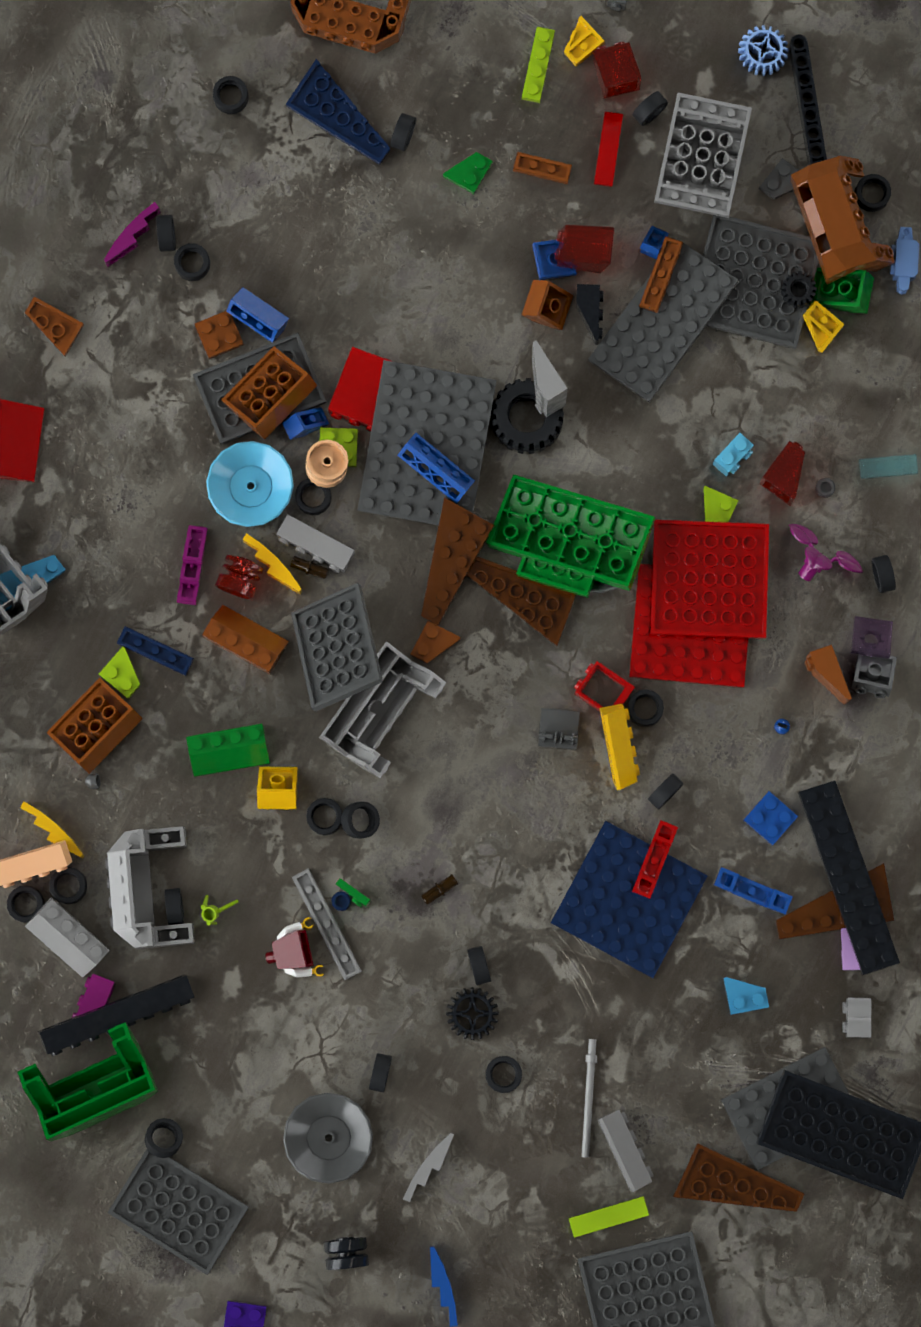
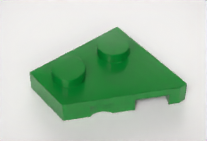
(469, 172)

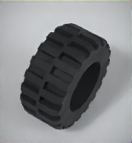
(514, 438)

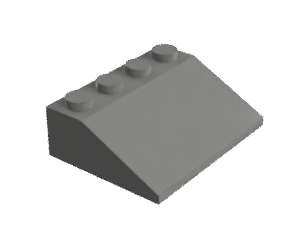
(548, 385)

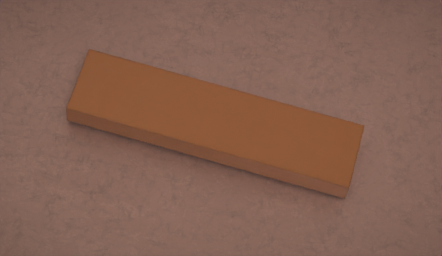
(661, 274)

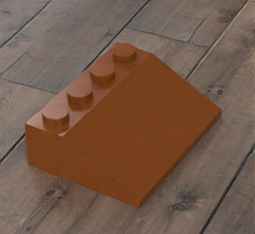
(269, 392)
(94, 725)

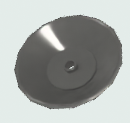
(306, 1140)

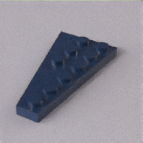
(329, 108)

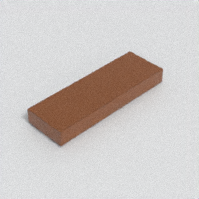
(542, 168)

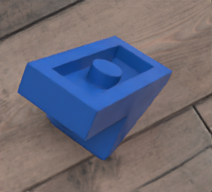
(653, 242)

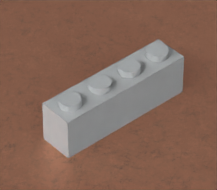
(315, 543)

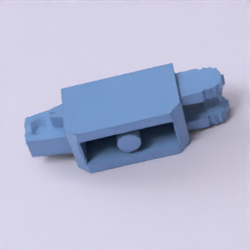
(906, 260)

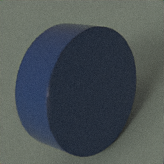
(341, 901)

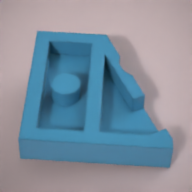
(744, 996)

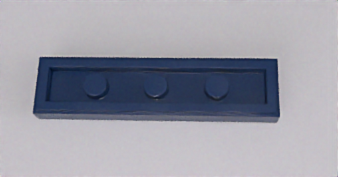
(155, 651)

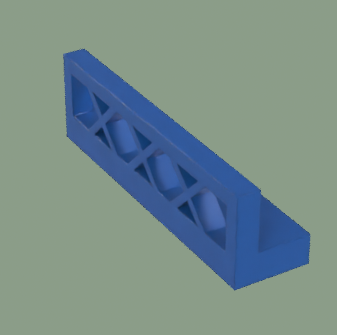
(437, 465)

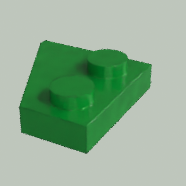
(358, 898)

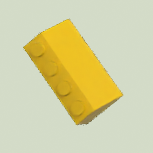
(618, 745)

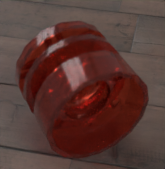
(239, 576)

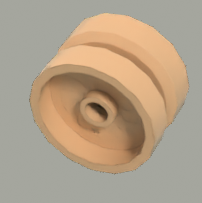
(316, 466)

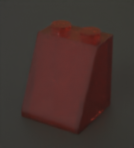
(616, 69)
(585, 247)
(785, 472)

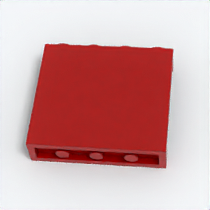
(357, 389)

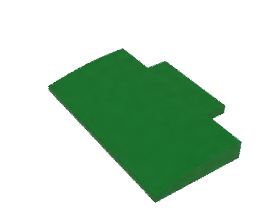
(569, 537)

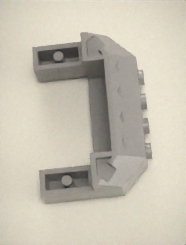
(132, 888)

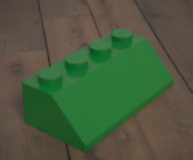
(228, 750)

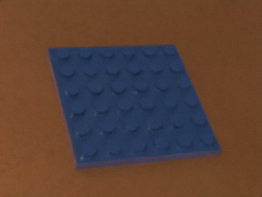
(613, 917)

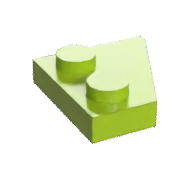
(121, 674)

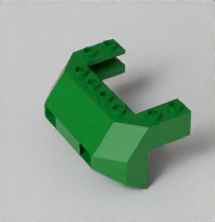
(93, 1092)

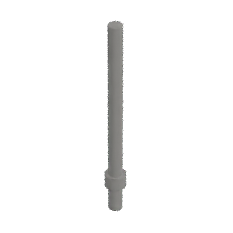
(591, 1059)

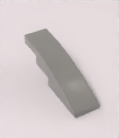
(433, 1161)

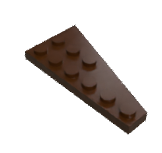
(723, 1180)

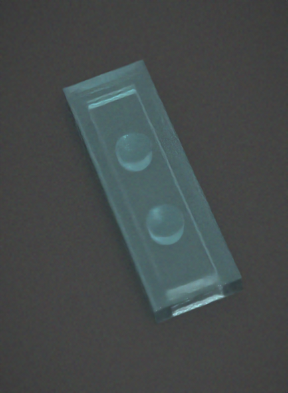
(888, 466)

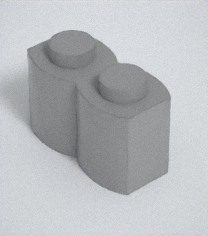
(857, 1017)

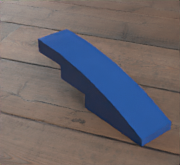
(440, 1279)

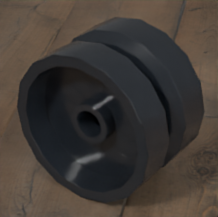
(346, 1253)

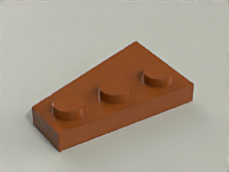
(54, 324)

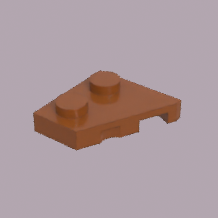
(433, 642)

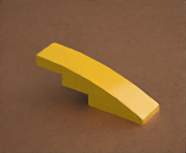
(277, 569)
(56, 832)

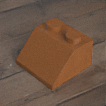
(547, 304)

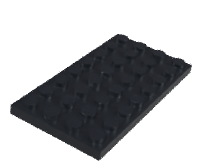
(842, 1134)

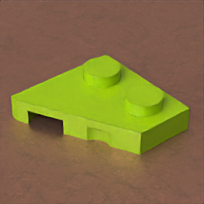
(717, 505)

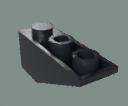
(587, 304)

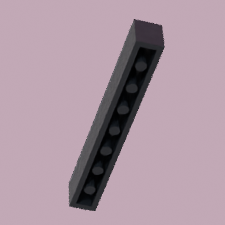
(128, 1009)

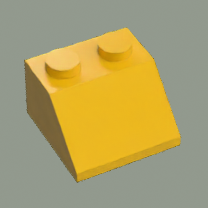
(277, 788)

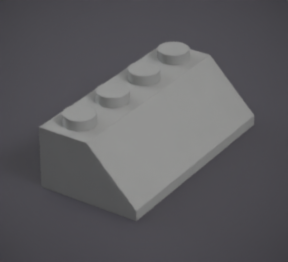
(67, 937)
(625, 1151)

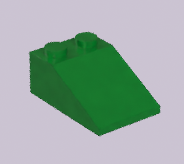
(846, 294)

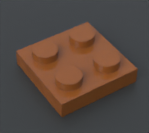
(219, 334)

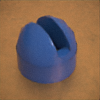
(780, 730)

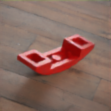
(608, 149)
(655, 859)

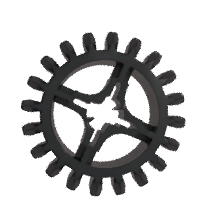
(472, 996)

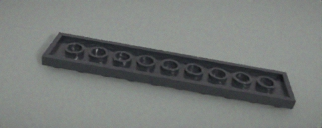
(849, 878)

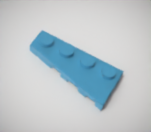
(47, 568)

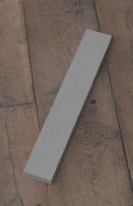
(326, 924)

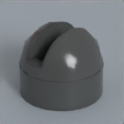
(93, 781)

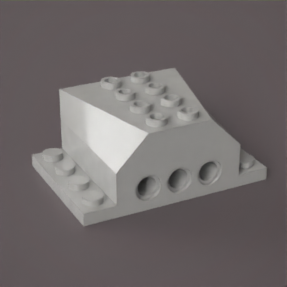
(703, 155)

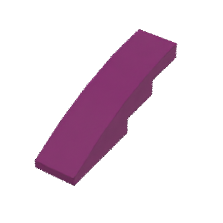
(127, 239)
(192, 565)

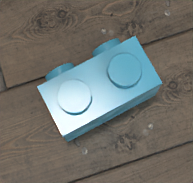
(733, 454)

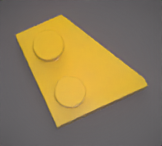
(822, 325)

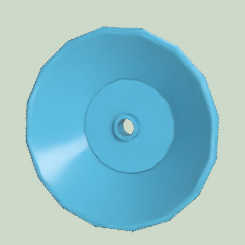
(238, 468)

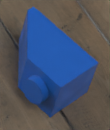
(305, 423)

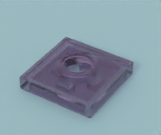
(880, 628)

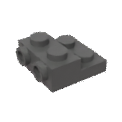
(874, 675)

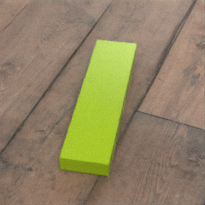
(608, 1216)

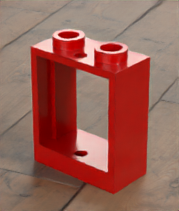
(590, 671)

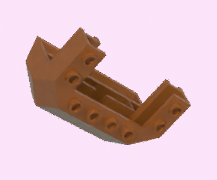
(836, 220)

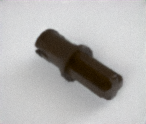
(309, 567)
(439, 889)

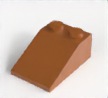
(827, 671)

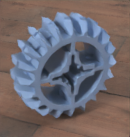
(747, 45)

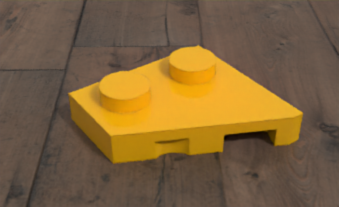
(582, 42)

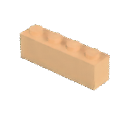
(34, 862)

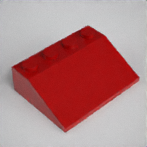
(19, 440)

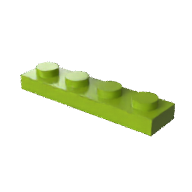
(538, 64)

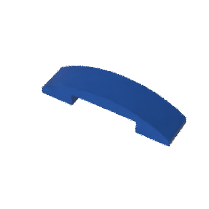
(753, 891)

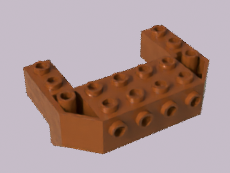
(353, 22)

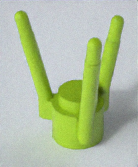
(211, 912)

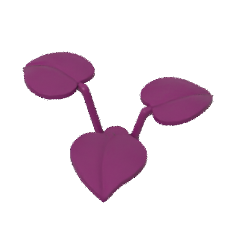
(817, 562)

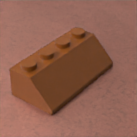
(245, 639)

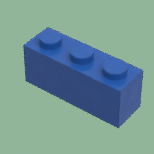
(257, 314)

